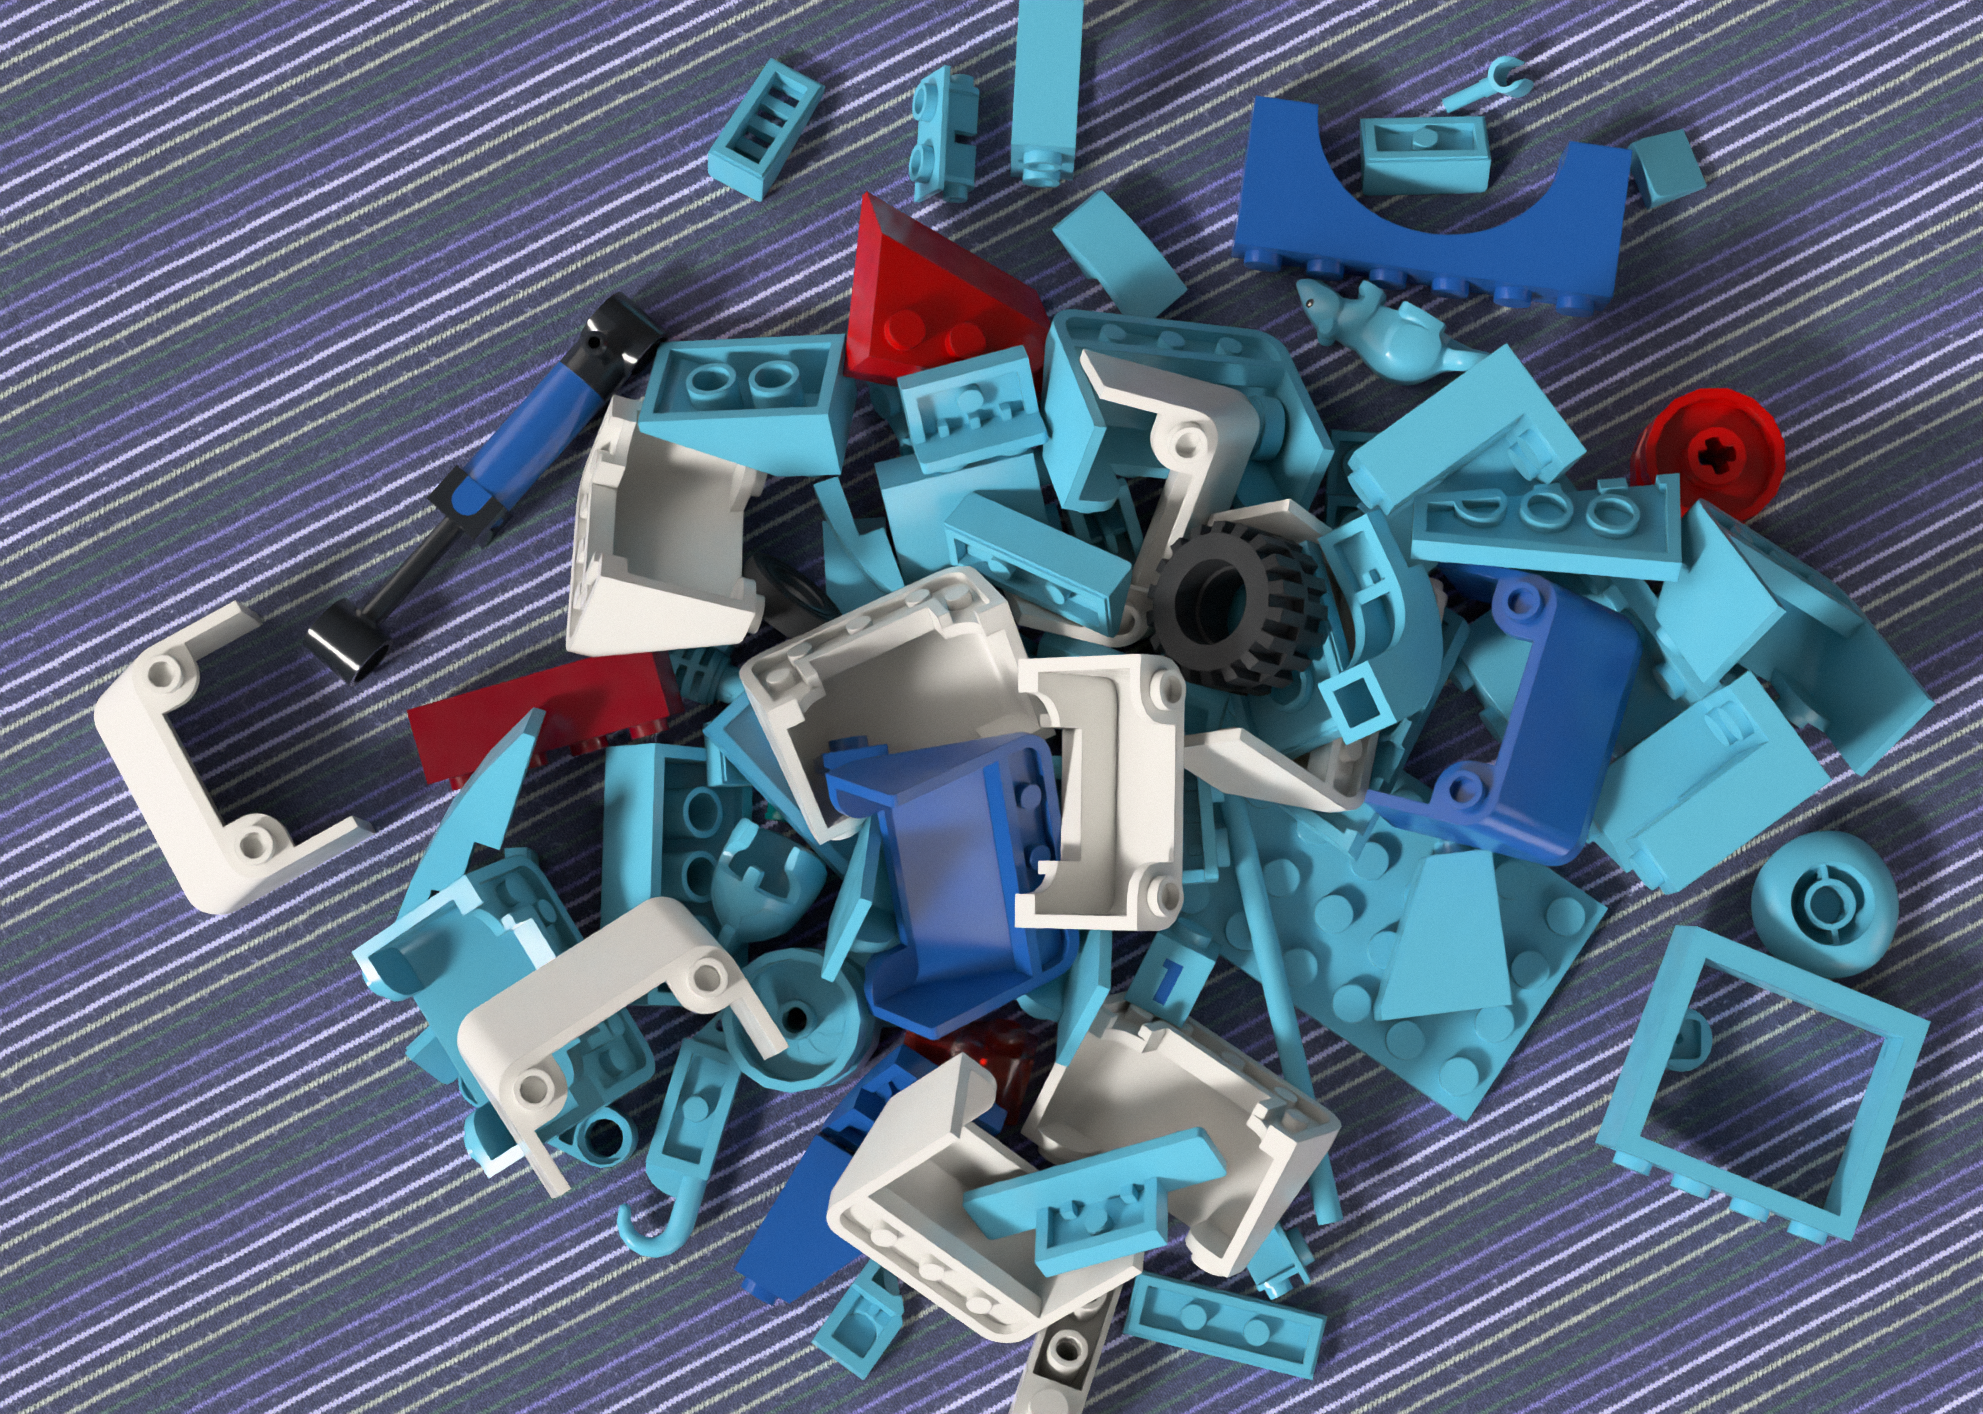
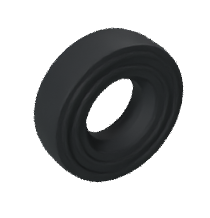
(791, 598)

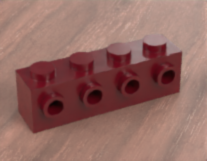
(580, 704)

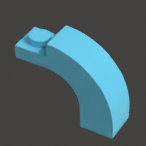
(1394, 626)

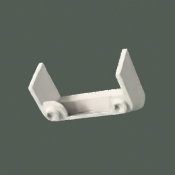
(1202, 438)
(1243, 765)
(213, 861)
(515, 1032)

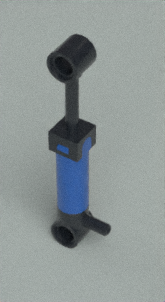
(477, 499)

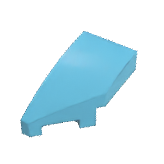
(863, 1320)

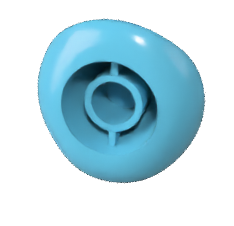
(1826, 904)

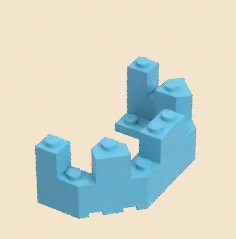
(1691, 762)

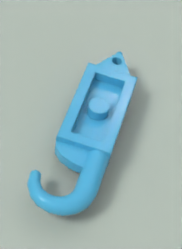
(687, 1137)

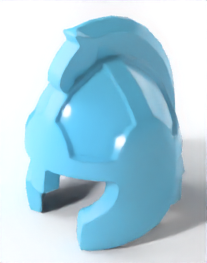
(762, 885)

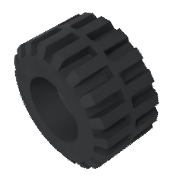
(1278, 614)

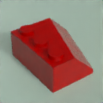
(931, 302)

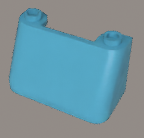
(470, 948)

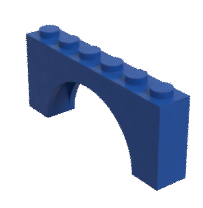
(1304, 218)

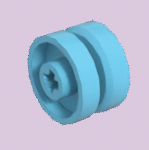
(837, 1031)

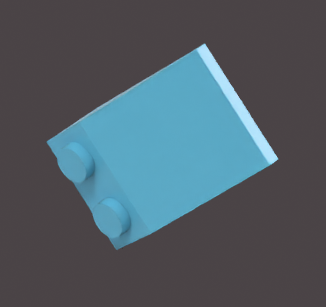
(755, 401)

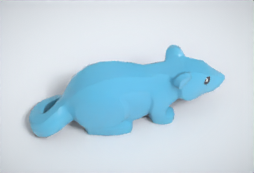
(1395, 344)

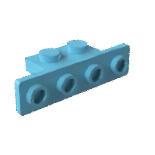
(1099, 1203)

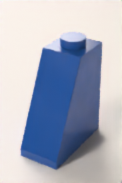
(794, 1242)

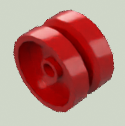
(1728, 432)

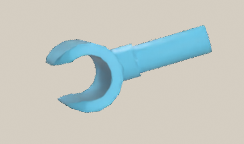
(1491, 85)

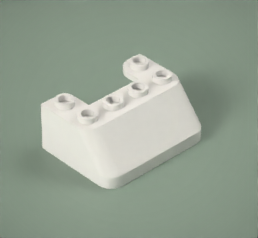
(907, 1212)

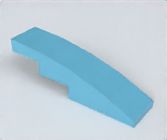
(477, 813)

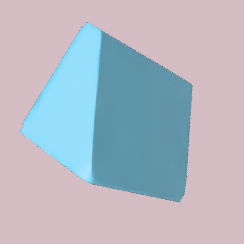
(1424, 155)

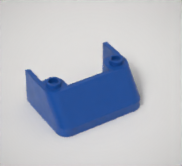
(1558, 733)

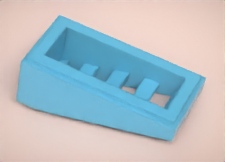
(745, 163)

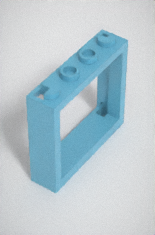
(1653, 1044)

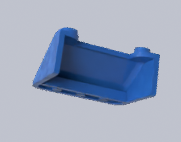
(958, 845)

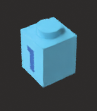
(1174, 971)

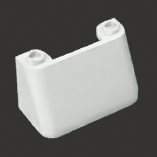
(658, 545)
(904, 671)
(1117, 792)
(1150, 1079)

